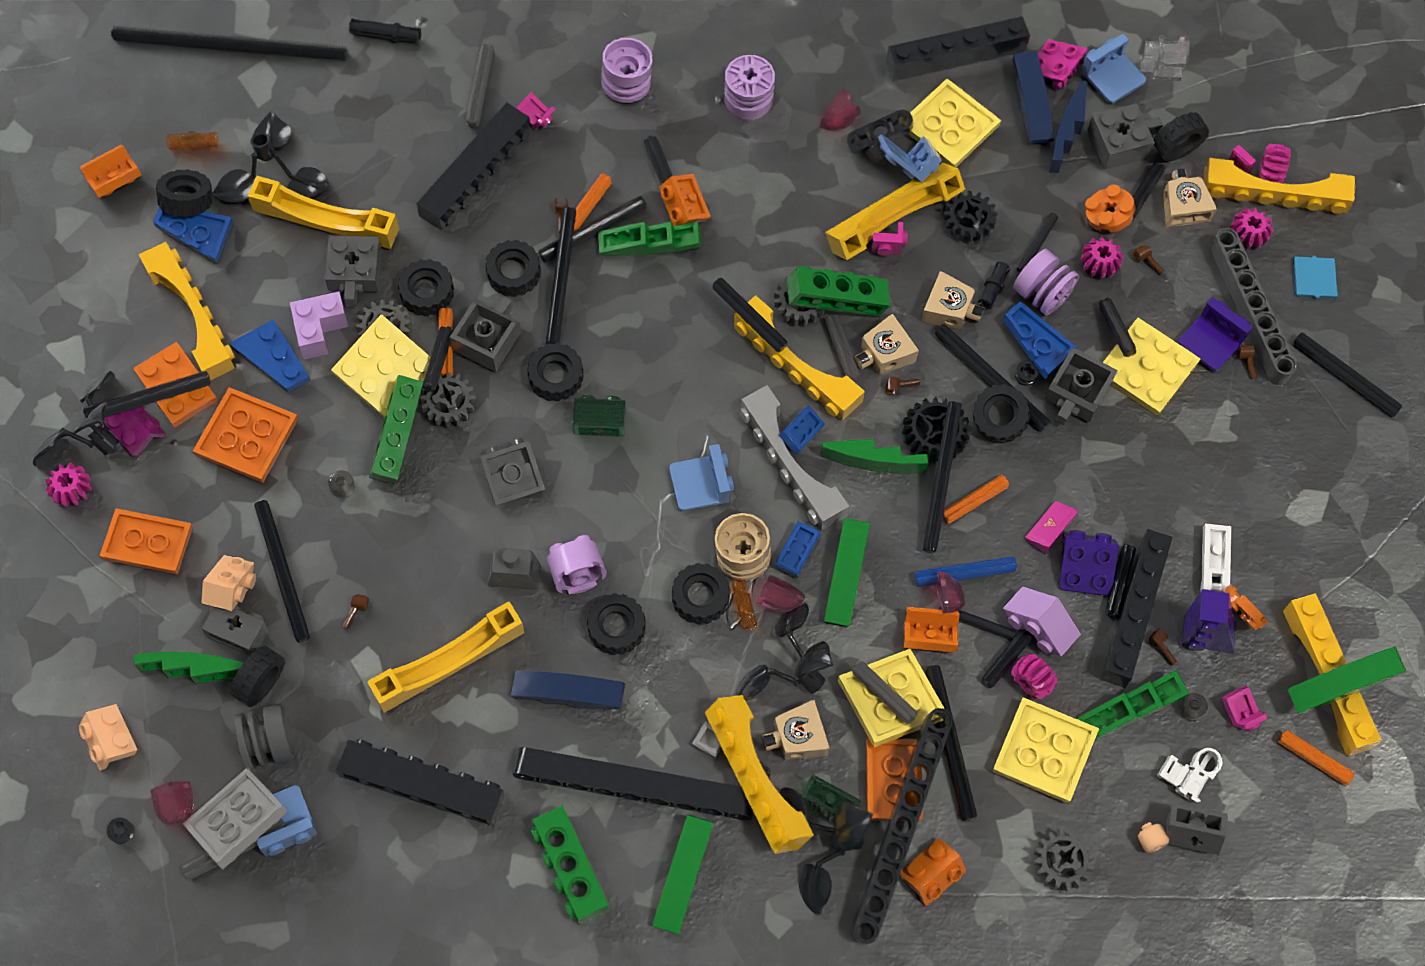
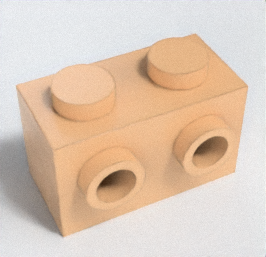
(228, 582)

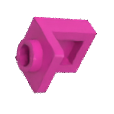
(536, 110)
(888, 243)
(1243, 709)

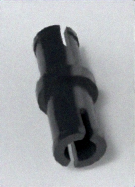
(994, 285)

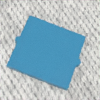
(1315, 277)

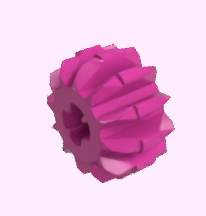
(1274, 163)
(1252, 227)
(1102, 257)
(62, 478)
(1034, 676)

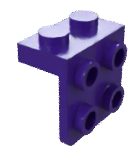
(1215, 334)
(1088, 562)

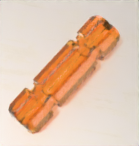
(744, 604)

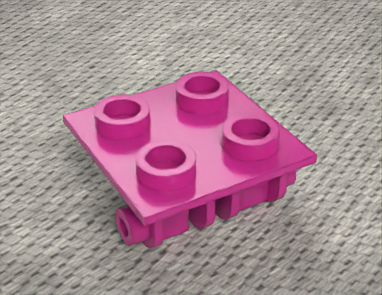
(1060, 61)

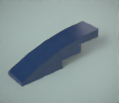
(1033, 97)
(1071, 124)
(568, 689)

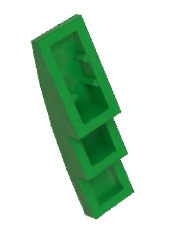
(645, 240)
(865, 456)
(847, 572)
(200, 667)
(1347, 679)
(1136, 704)
(683, 874)

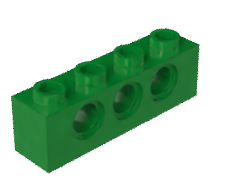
(838, 291)
(396, 429)
(558, 824)

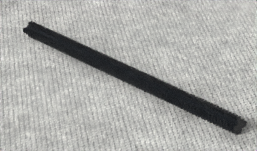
(232, 44)

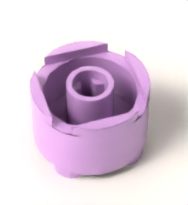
(576, 565)

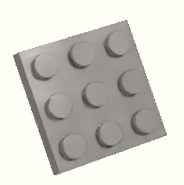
(235, 818)

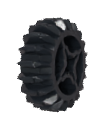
(921, 416)

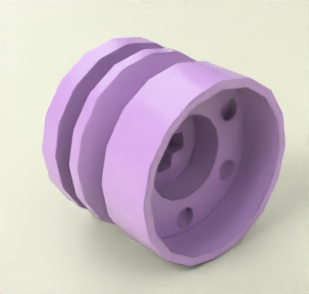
(626, 70)
(749, 87)
(1043, 279)

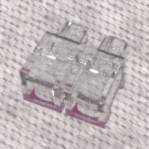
(1166, 58)

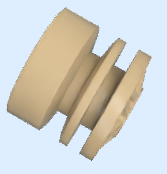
(743, 533)

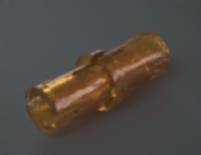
(192, 140)

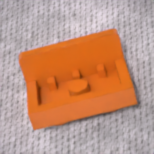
(110, 171)
(931, 629)
(933, 871)

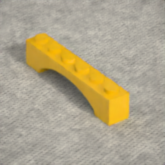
(1228, 181)
(280, 202)
(854, 233)
(164, 269)
(837, 394)
(489, 634)
(1351, 714)
(780, 822)

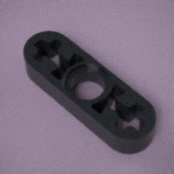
(893, 117)

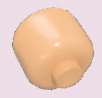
(1152, 837)

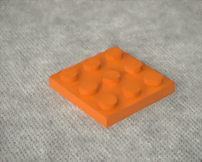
(245, 435)

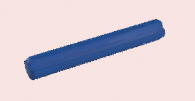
(967, 570)

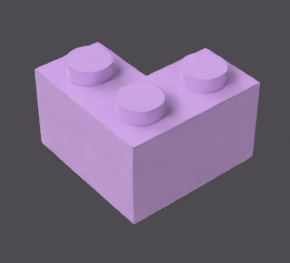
(315, 317)
(1044, 618)

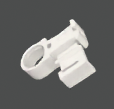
(1190, 780)

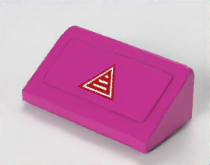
(1051, 526)

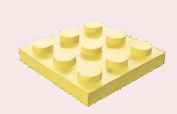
(952, 123)
(376, 362)
(1154, 371)
(908, 680)
(1045, 750)

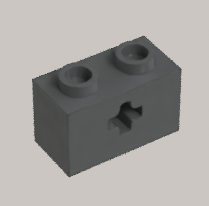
(243, 639)
(1196, 828)

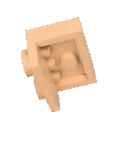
(106, 736)

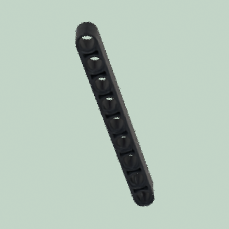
(632, 783)
(892, 835)

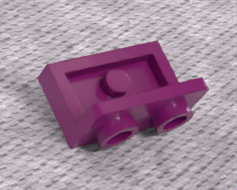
(134, 429)

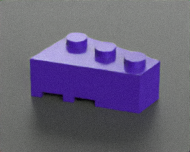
(1210, 623)

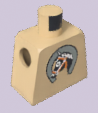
(1187, 200)
(951, 303)
(886, 347)
(798, 733)

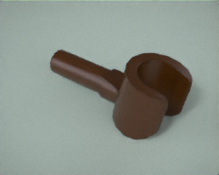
(559, 211)
(1144, 252)
(1247, 352)
(893, 386)
(358, 602)
(1157, 641)

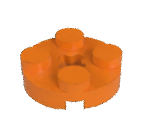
(1110, 197)
(1250, 614)

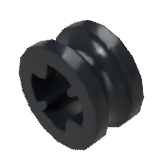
(1020, 376)
(126, 824)

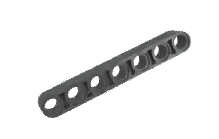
(1254, 295)

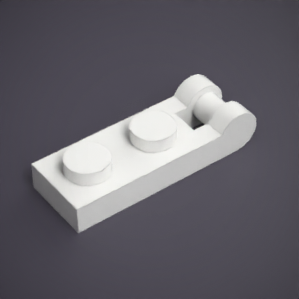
(1216, 556)

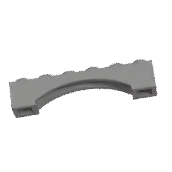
(823, 503)

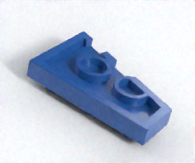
(202, 232)
(1038, 339)
(273, 355)

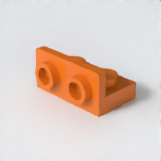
(684, 200)

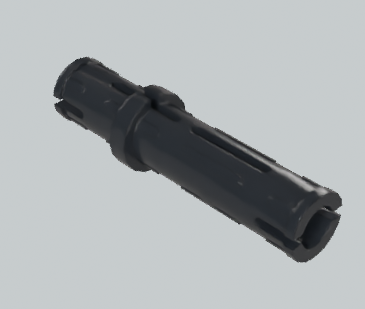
(391, 31)

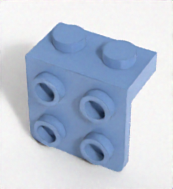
(1112, 71)
(918, 162)
(702, 481)
(297, 820)

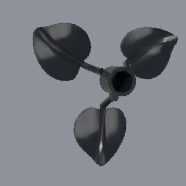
(269, 135)
(100, 434)
(807, 668)
(849, 831)

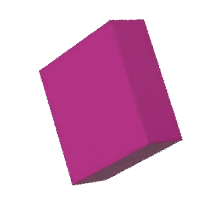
(1242, 159)

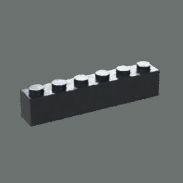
(957, 48)
(474, 166)
(1136, 608)
(421, 782)

